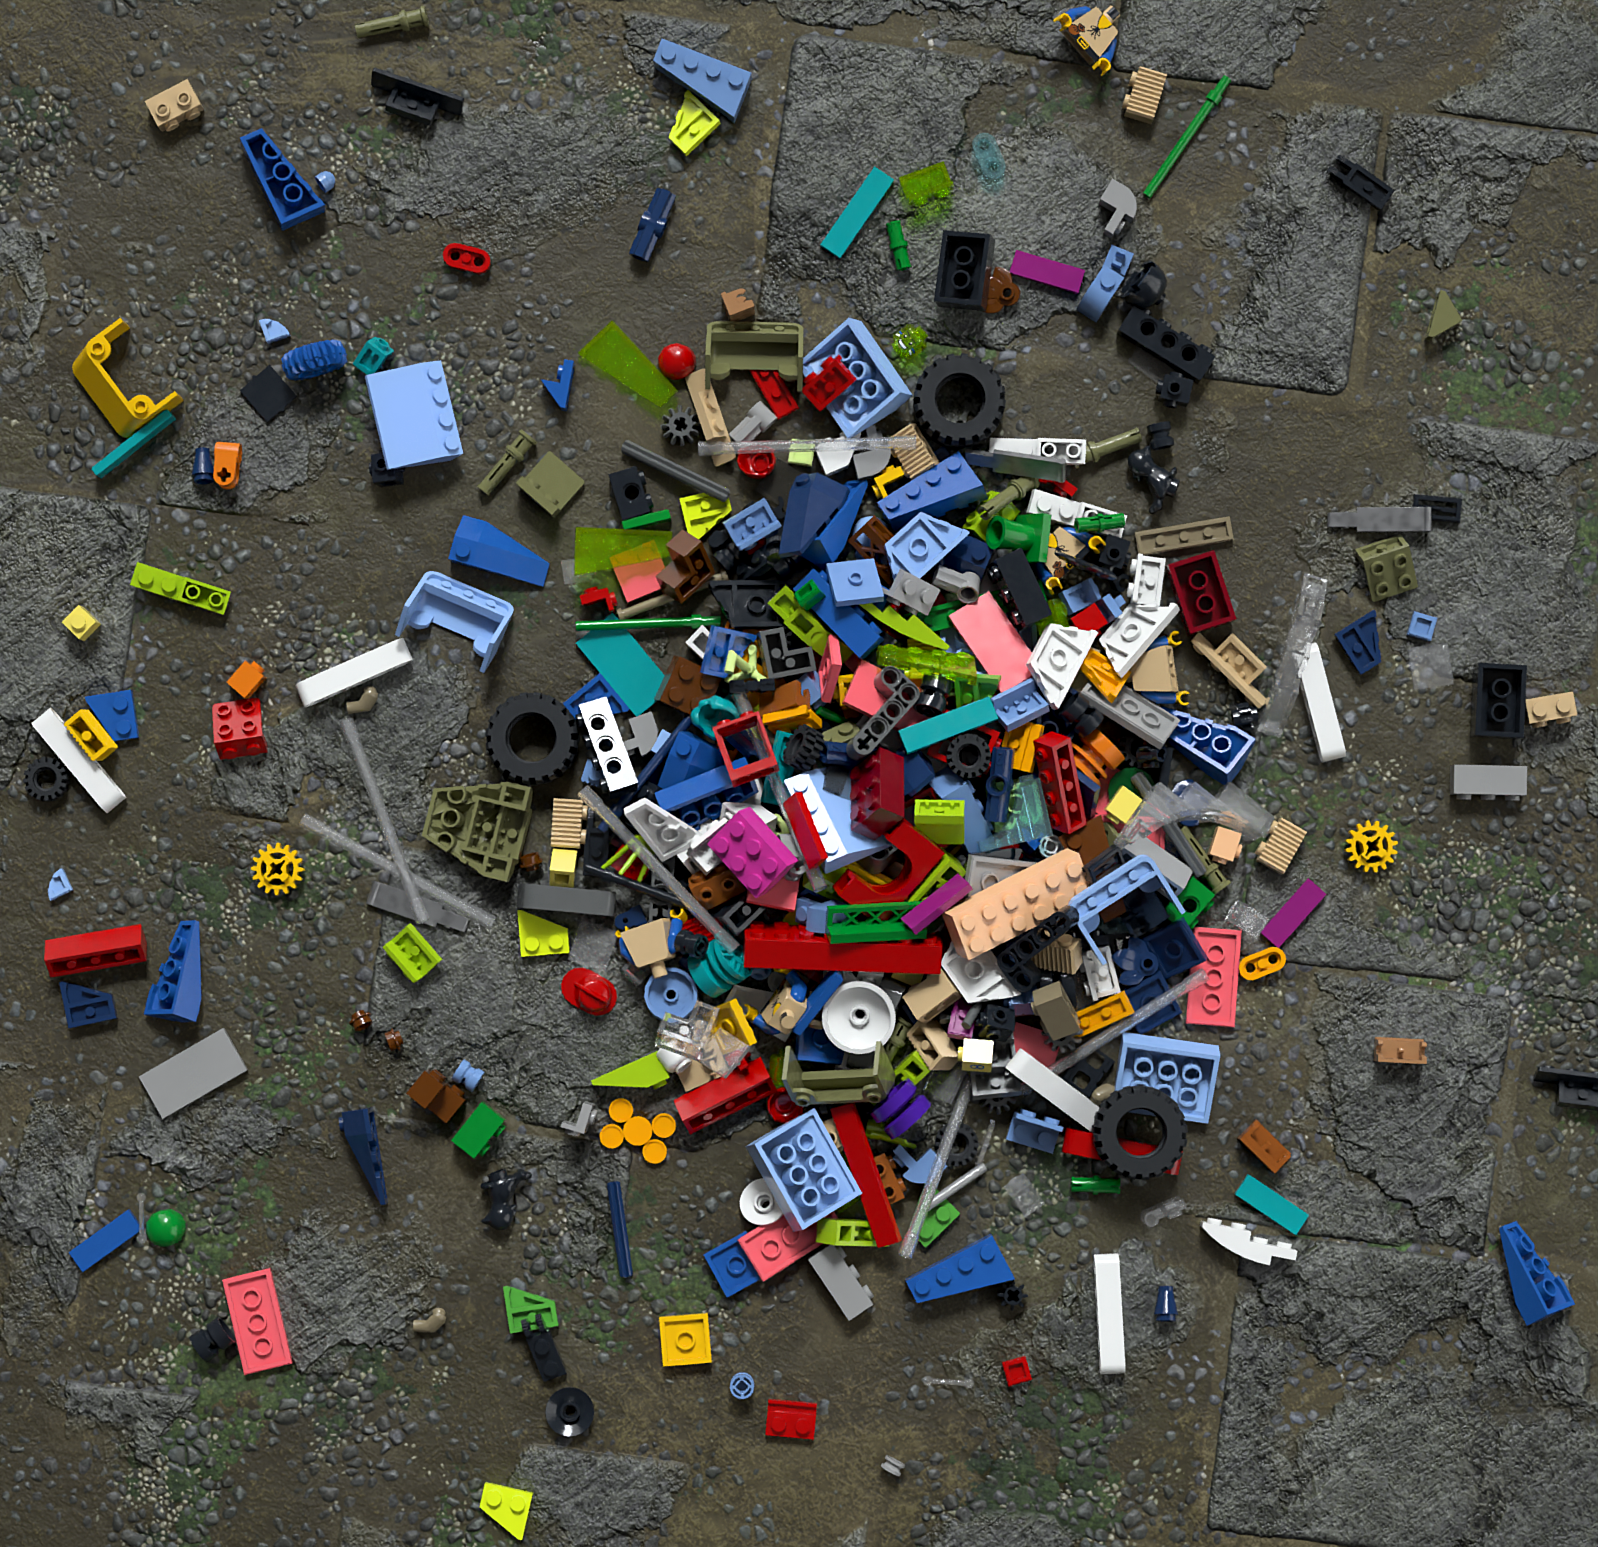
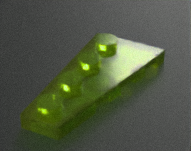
(627, 363)
(612, 548)
(929, 662)

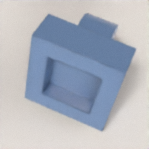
(1118, 260)
(1110, 607)

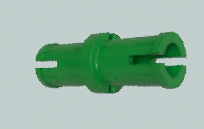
(898, 245)
(1099, 522)
(1095, 1185)

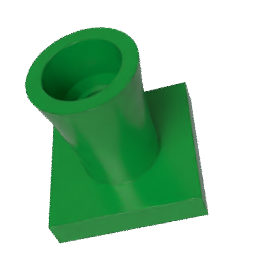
(1027, 532)

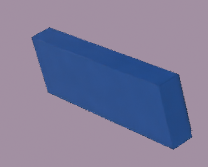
(818, 999)
(105, 1240)

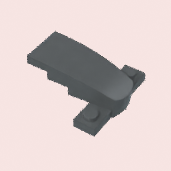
(999, 1081)

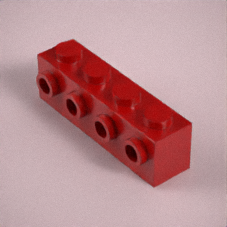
(1060, 782)
(95, 950)
(724, 1096)

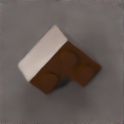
(687, 570)
(436, 1095)

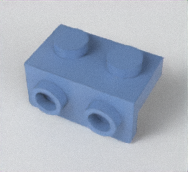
(752, 525)
(1019, 705)

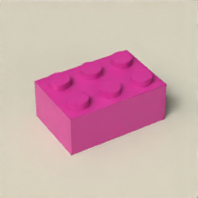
(752, 852)

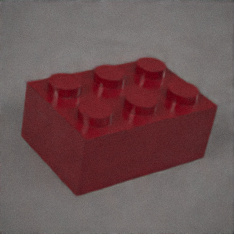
(1200, 592)
(877, 793)

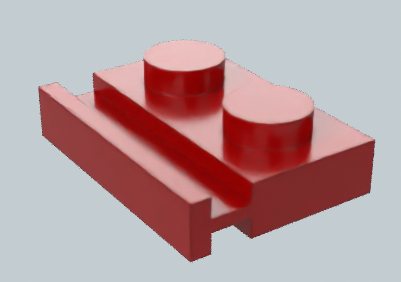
(791, 1418)

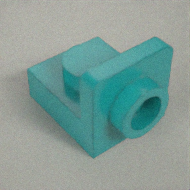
(373, 355)

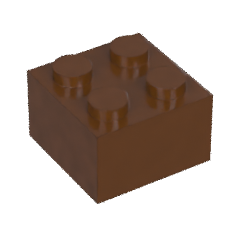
(685, 685)

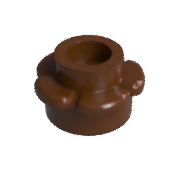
(530, 861)
(360, 1020)
(394, 1039)

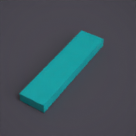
(857, 212)
(133, 443)
(948, 725)

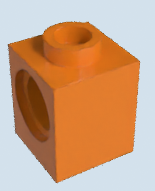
(247, 679)

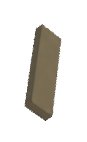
(1184, 536)

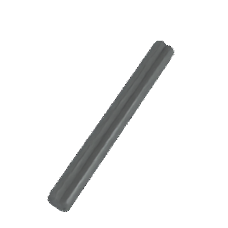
(675, 471)
(1173, 832)

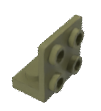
(551, 484)
(1387, 567)

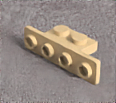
(708, 413)
(1235, 663)

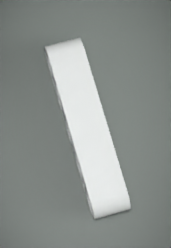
(353, 672)
(1321, 709)
(86, 771)
(1053, 1088)
(1109, 1313)

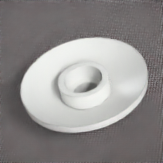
(752, 1200)

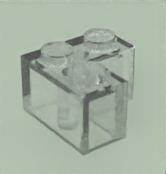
(689, 1036)

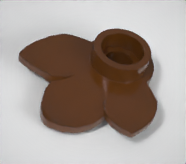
(998, 285)

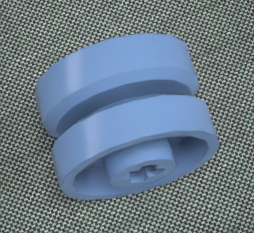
(683, 987)

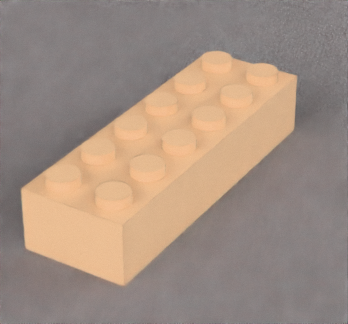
(1015, 904)

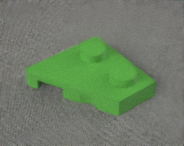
(985, 686)
(937, 1220)
(526, 1305)

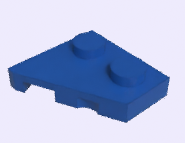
(718, 644)
(593, 690)
(116, 713)

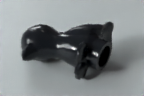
(1159, 480)
(501, 1189)

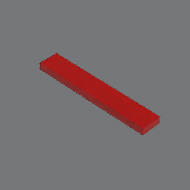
(866, 1174)

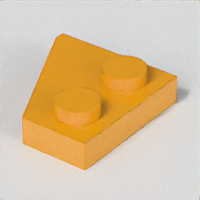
(1102, 674)

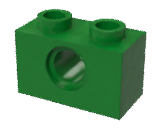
(1199, 894)

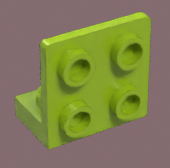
(941, 820)

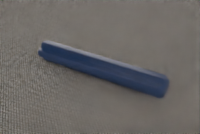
(619, 1229)

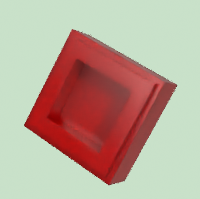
(1016, 1370)

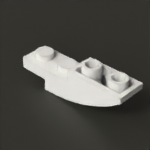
(1069, 449)
(1065, 510)
(1238, 1241)

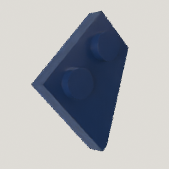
(1361, 642)
(86, 1005)

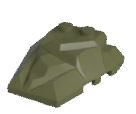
(481, 825)

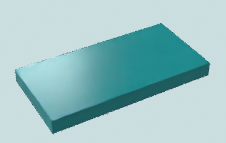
(623, 666)

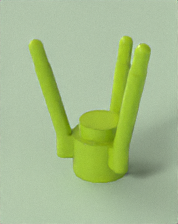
(630, 860)
(875, 1131)

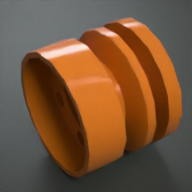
(1096, 753)

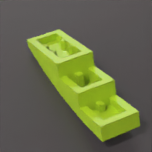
(912, 627)

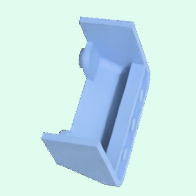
(460, 610)
(1137, 872)

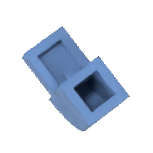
(1100, 293)
(814, 914)
(917, 1170)

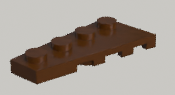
(1089, 843)

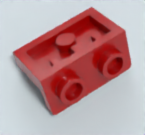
(828, 382)

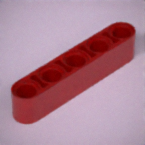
(1081, 1144)

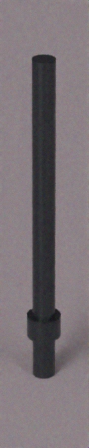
(608, 875)

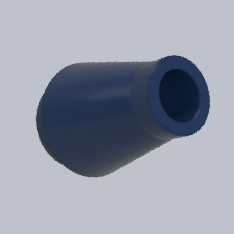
(202, 467)
(1165, 1305)

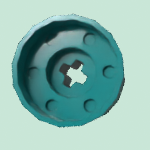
(718, 969)

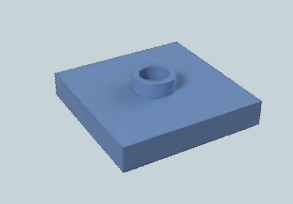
(854, 582)

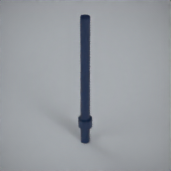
(617, 809)

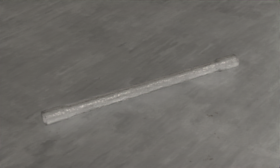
(713, 448)
(743, 705)
(596, 804)
(320, 829)
(415, 901)
(1188, 984)
(912, 1236)

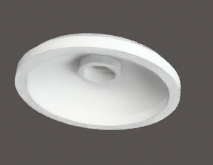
(857, 1033)

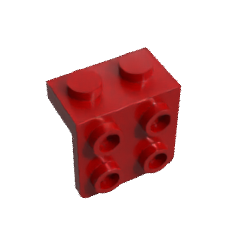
(238, 728)

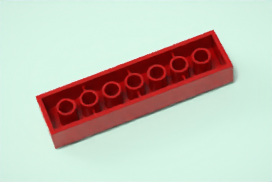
(796, 948)

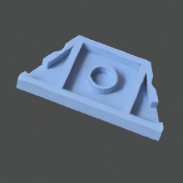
(921, 544)

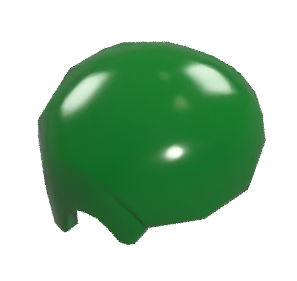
(165, 1227)

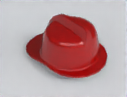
(589, 991)

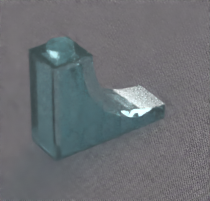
(1027, 819)

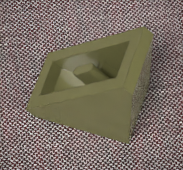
(1443, 316)

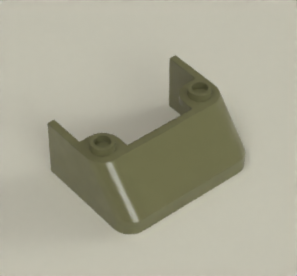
(754, 348)
(838, 1085)

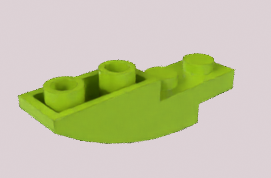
(180, 588)
(805, 623)

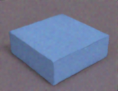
(1421, 626)

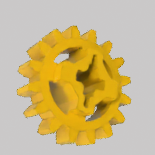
(1378, 836)
(269, 860)

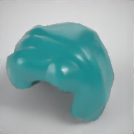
(712, 711)

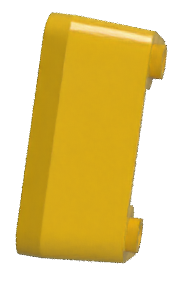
(123, 415)

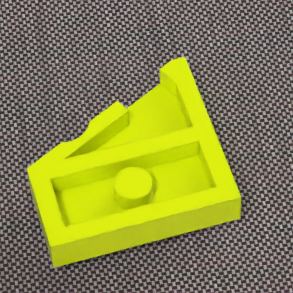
(692, 124)
(703, 513)
(541, 936)
(507, 1507)

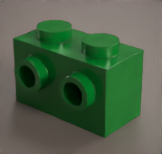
(479, 1129)

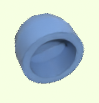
(325, 180)

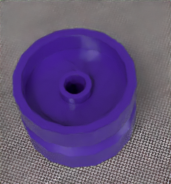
(900, 1109)

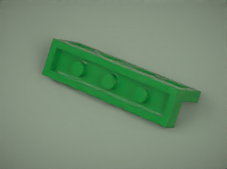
(869, 929)

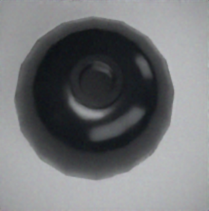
(1145, 287)

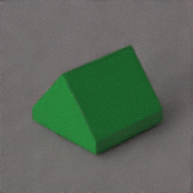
(809, 595)

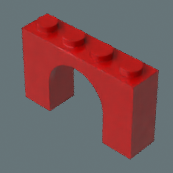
(920, 857)

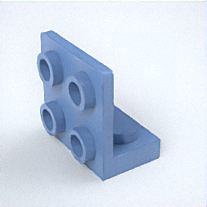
(1033, 1131)

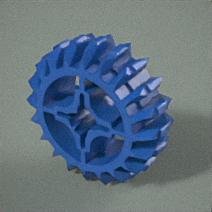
(314, 359)

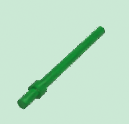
(1212, 98)
(694, 622)

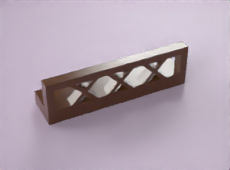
(878, 536)

